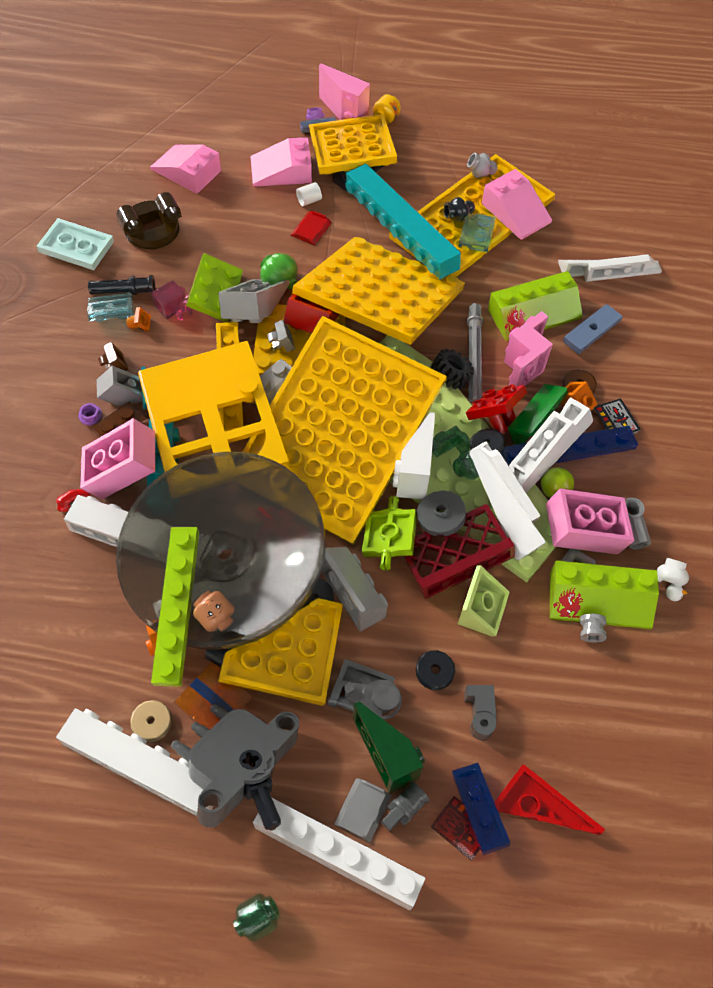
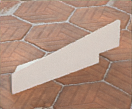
(611, 268)
(508, 500)

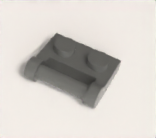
(353, 673)

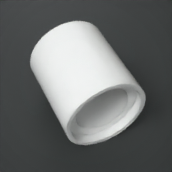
(308, 194)

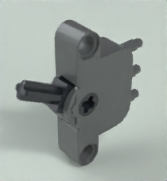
(238, 762)

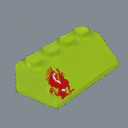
(552, 295)
(619, 593)

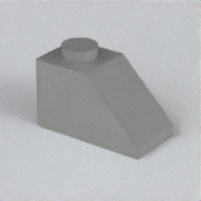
(119, 387)

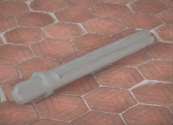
(475, 324)

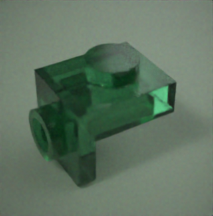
(448, 440)

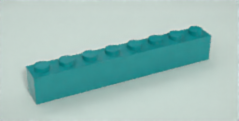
(403, 221)

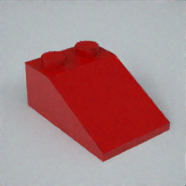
(305, 315)

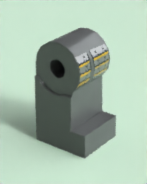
(483, 710)

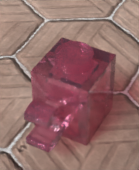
(171, 300)

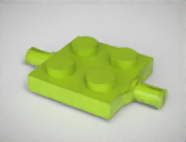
(390, 533)

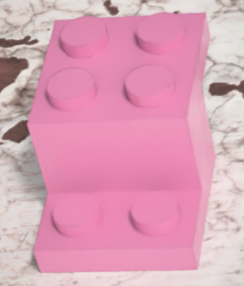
(528, 350)

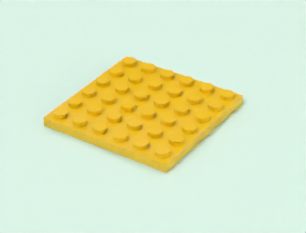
(379, 289)

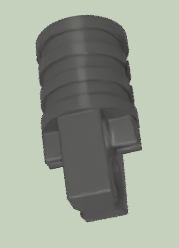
(405, 806)

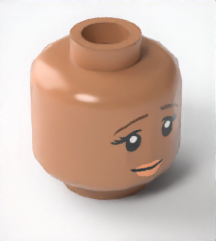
(213, 611)

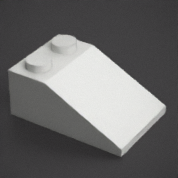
(413, 469)

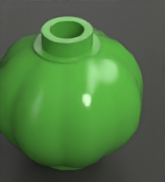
(278, 268)

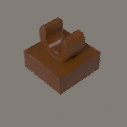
(113, 357)

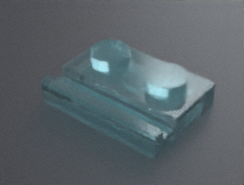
(477, 232)
(110, 307)

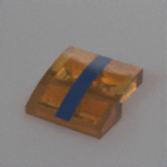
(206, 691)

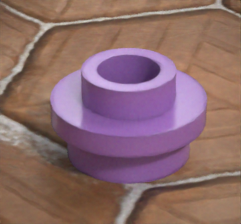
(314, 113)
(87, 410)

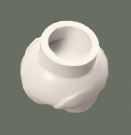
(675, 573)

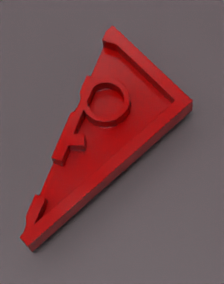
(535, 799)

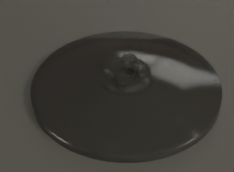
(237, 506)

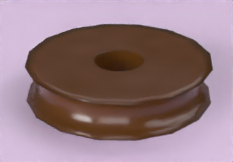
(580, 376)

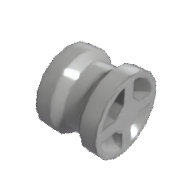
(593, 628)

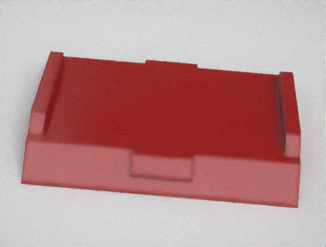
(311, 227)

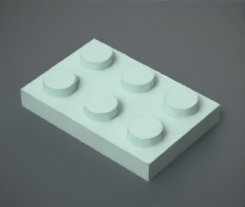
(75, 244)

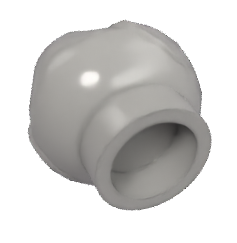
(481, 165)

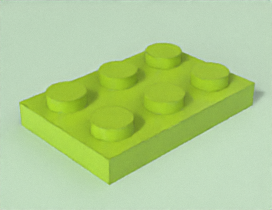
(212, 277)

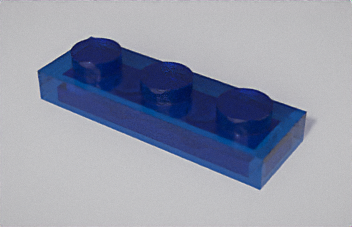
(480, 809)

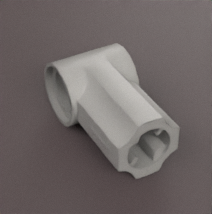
(638, 525)

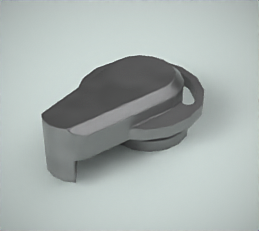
(378, 696)

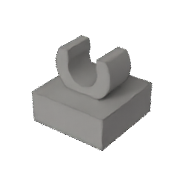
(281, 337)

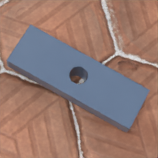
(592, 328)

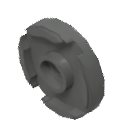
(441, 523)

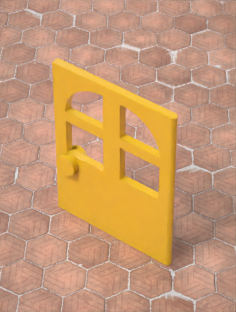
(202, 387)

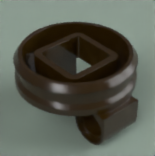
(163, 208)

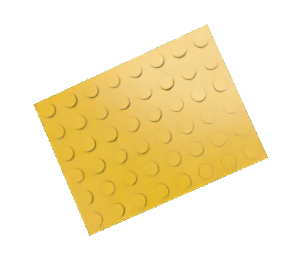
(348, 419)

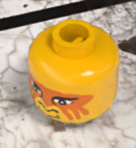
(388, 106)

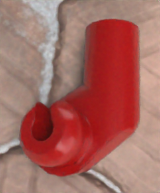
(64, 500)

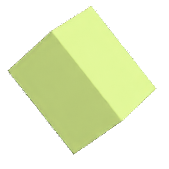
(484, 603)

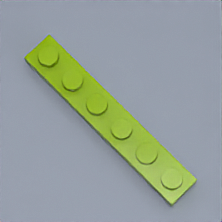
(175, 607)

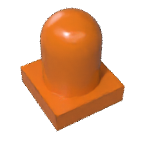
(140, 319)

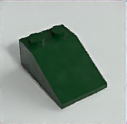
(390, 750)

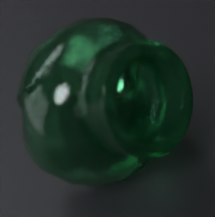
(465, 467)

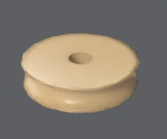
(146, 711)

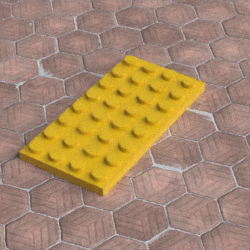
(472, 189)

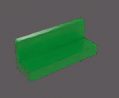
(536, 412)

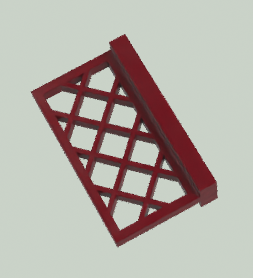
(461, 569)

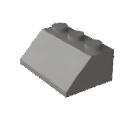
(353, 587)

